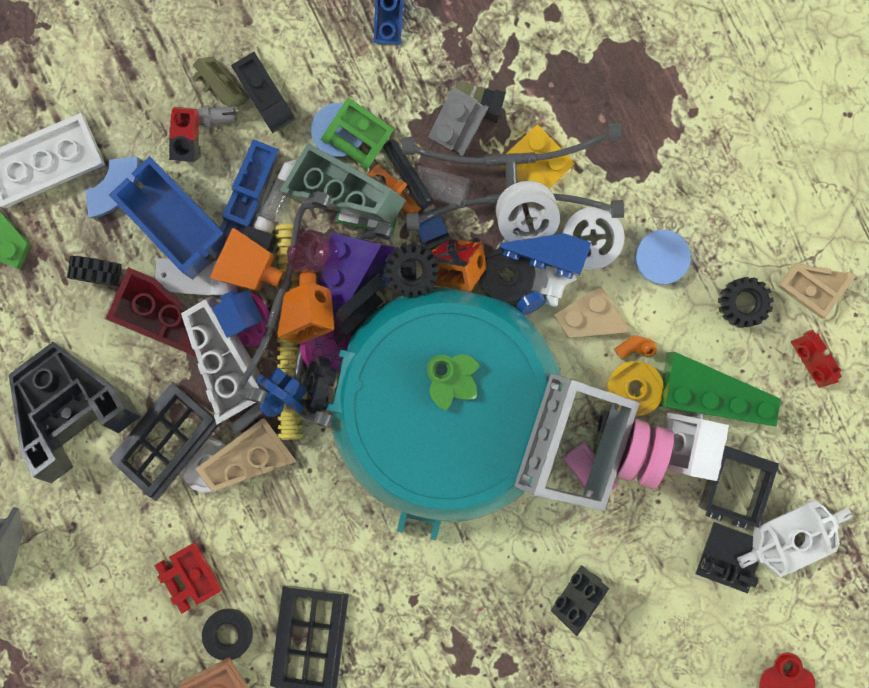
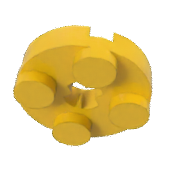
(648, 377)

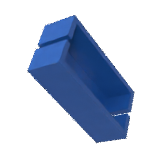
(170, 218)

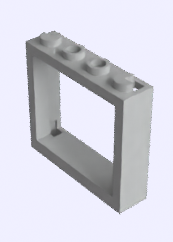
(548, 434)

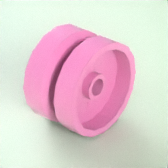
(646, 454)

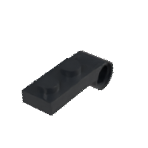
(263, 92)

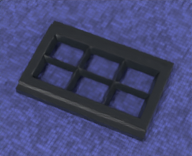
(181, 458)
(284, 636)

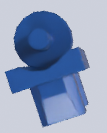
(282, 390)

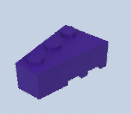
(351, 266)

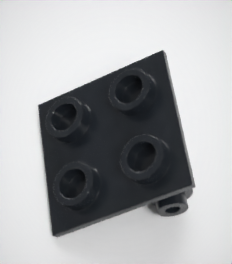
(720, 558)
(579, 599)

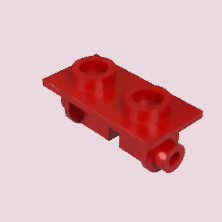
(822, 368)

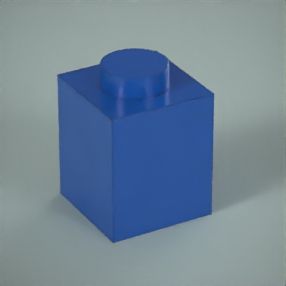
(236, 313)

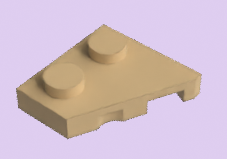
(816, 287)
(591, 316)

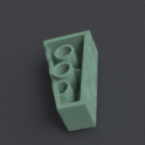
(349, 188)

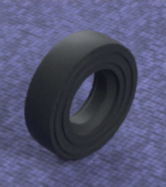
(239, 621)

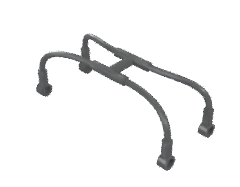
(612, 133)
(322, 201)

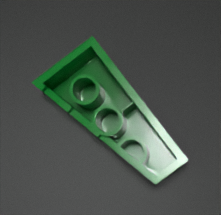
(706, 391)

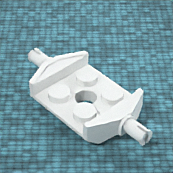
(775, 539)

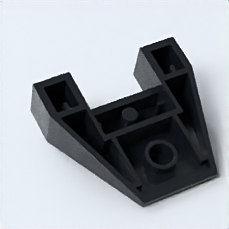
(55, 401)

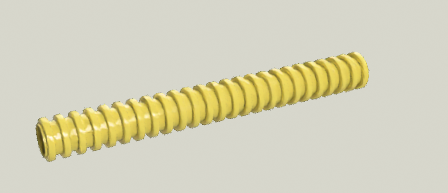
(289, 418)

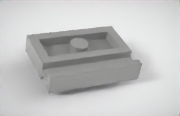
(458, 121)

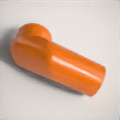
(636, 344)

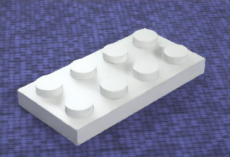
(47, 159)

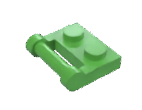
(362, 126)

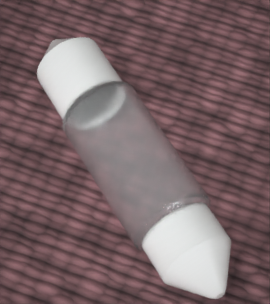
(275, 201)

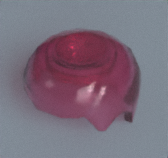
(310, 252)

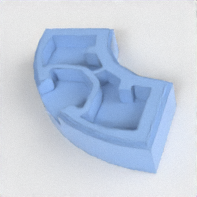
(98, 198)

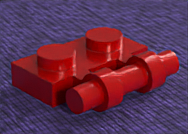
(195, 574)

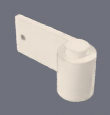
(178, 282)

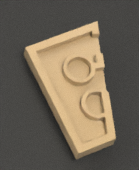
(247, 456)

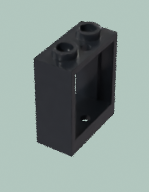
(759, 497)

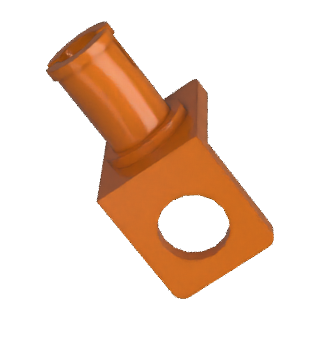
(410, 205)

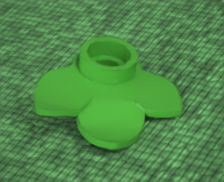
(455, 382)

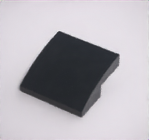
(357, 309)

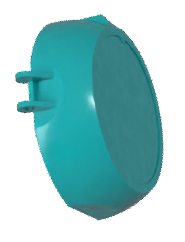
(408, 448)

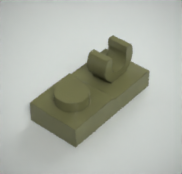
(219, 81)

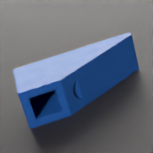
(388, 21)
(556, 251)

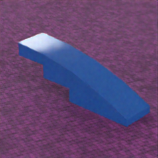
(249, 187)

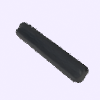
(408, 174)

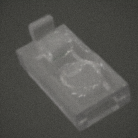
(444, 186)

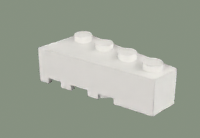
(219, 360)

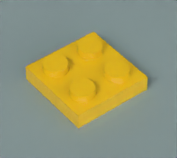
(543, 171)

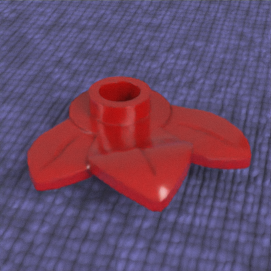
(792, 678)

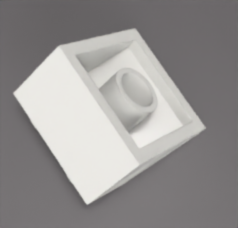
(696, 446)

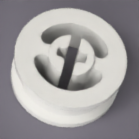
(541, 206)
(589, 217)

